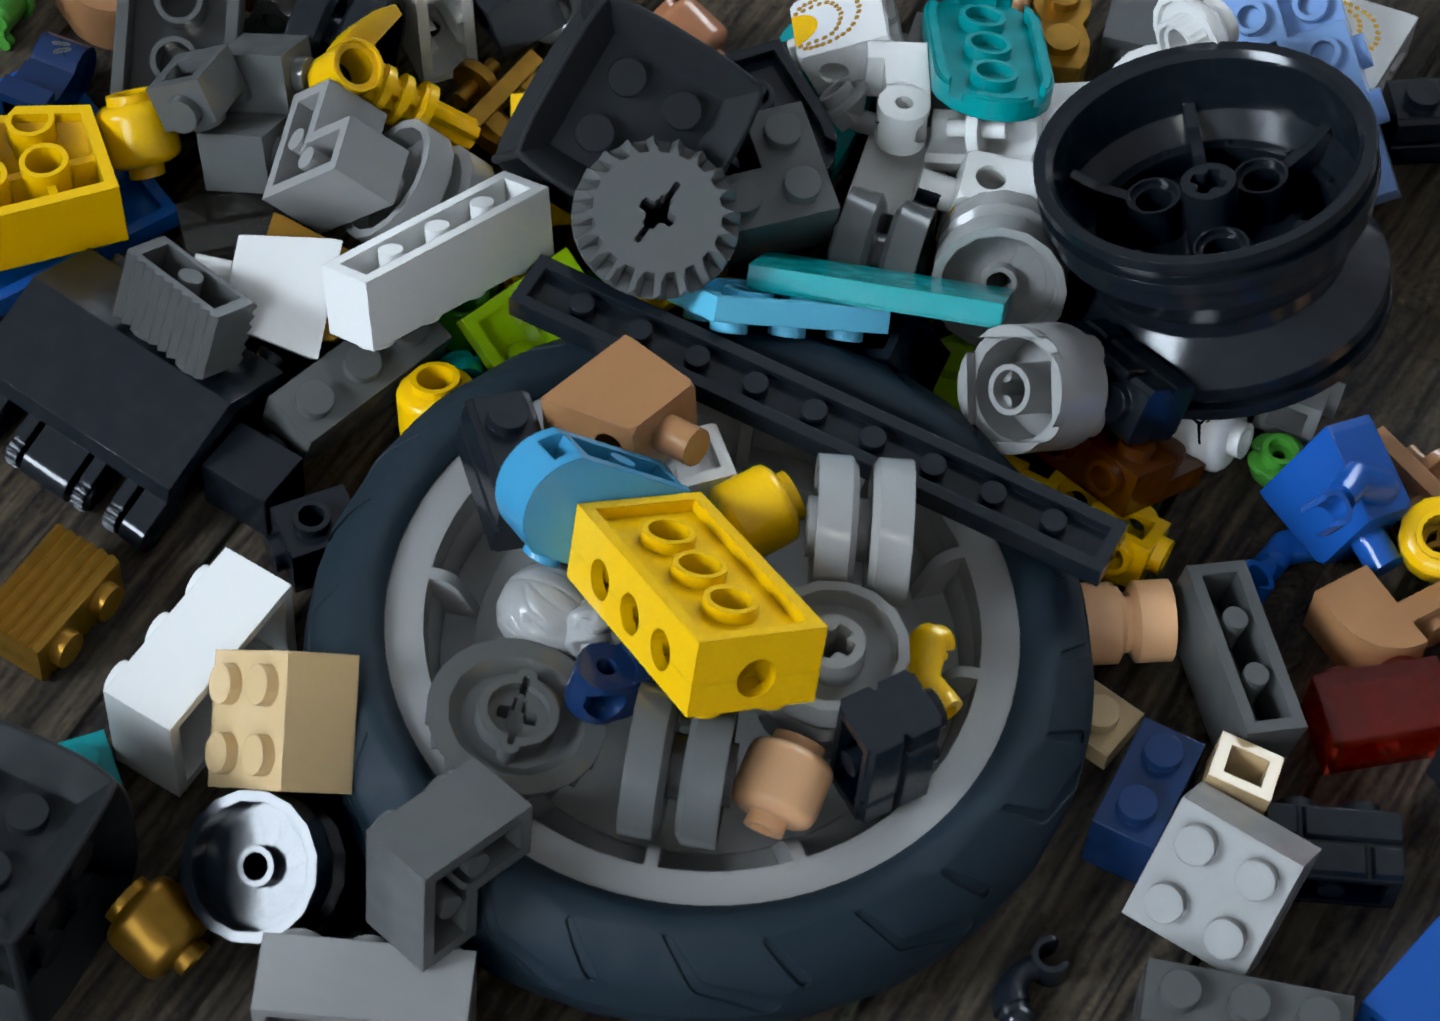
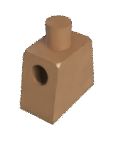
(631, 403)

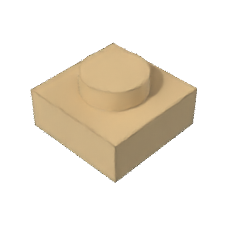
(1112, 725)

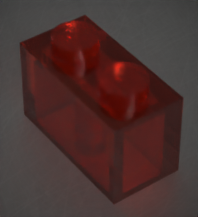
(1374, 713)

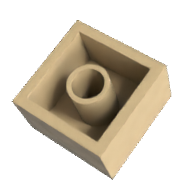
(283, 721)

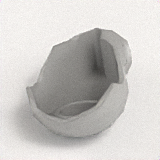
(550, 610)

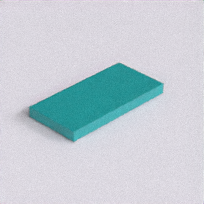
(880, 289)

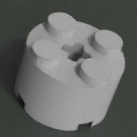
(1034, 387)

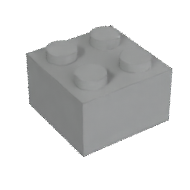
(1221, 880)

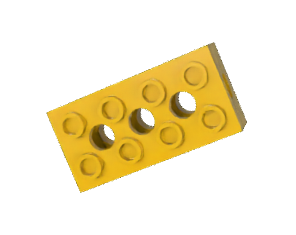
(696, 604)

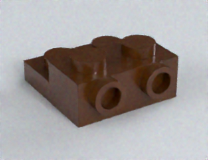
(1126, 475)

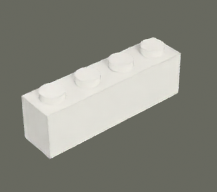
(437, 260)

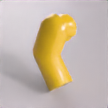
(927, 656)

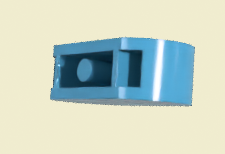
(556, 471)

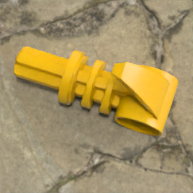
(380, 83)

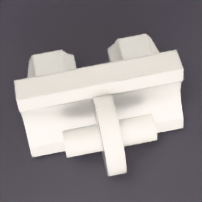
(957, 133)

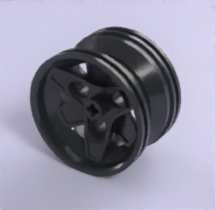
(1223, 218)

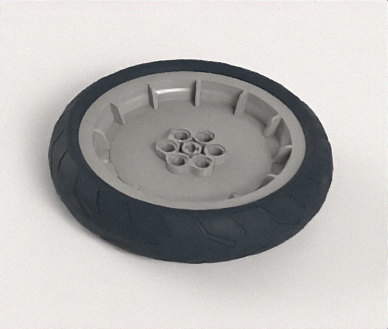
(762, 919)

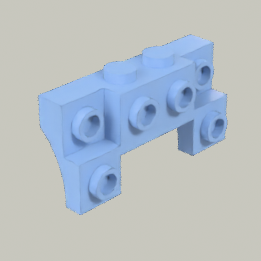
(1325, 33)

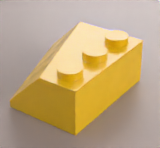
(55, 185)

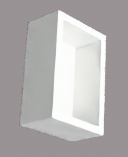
(162, 697)

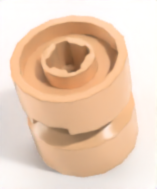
(1132, 621)

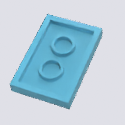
(734, 307)

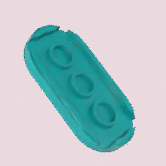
(988, 59)

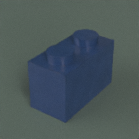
(1142, 799)

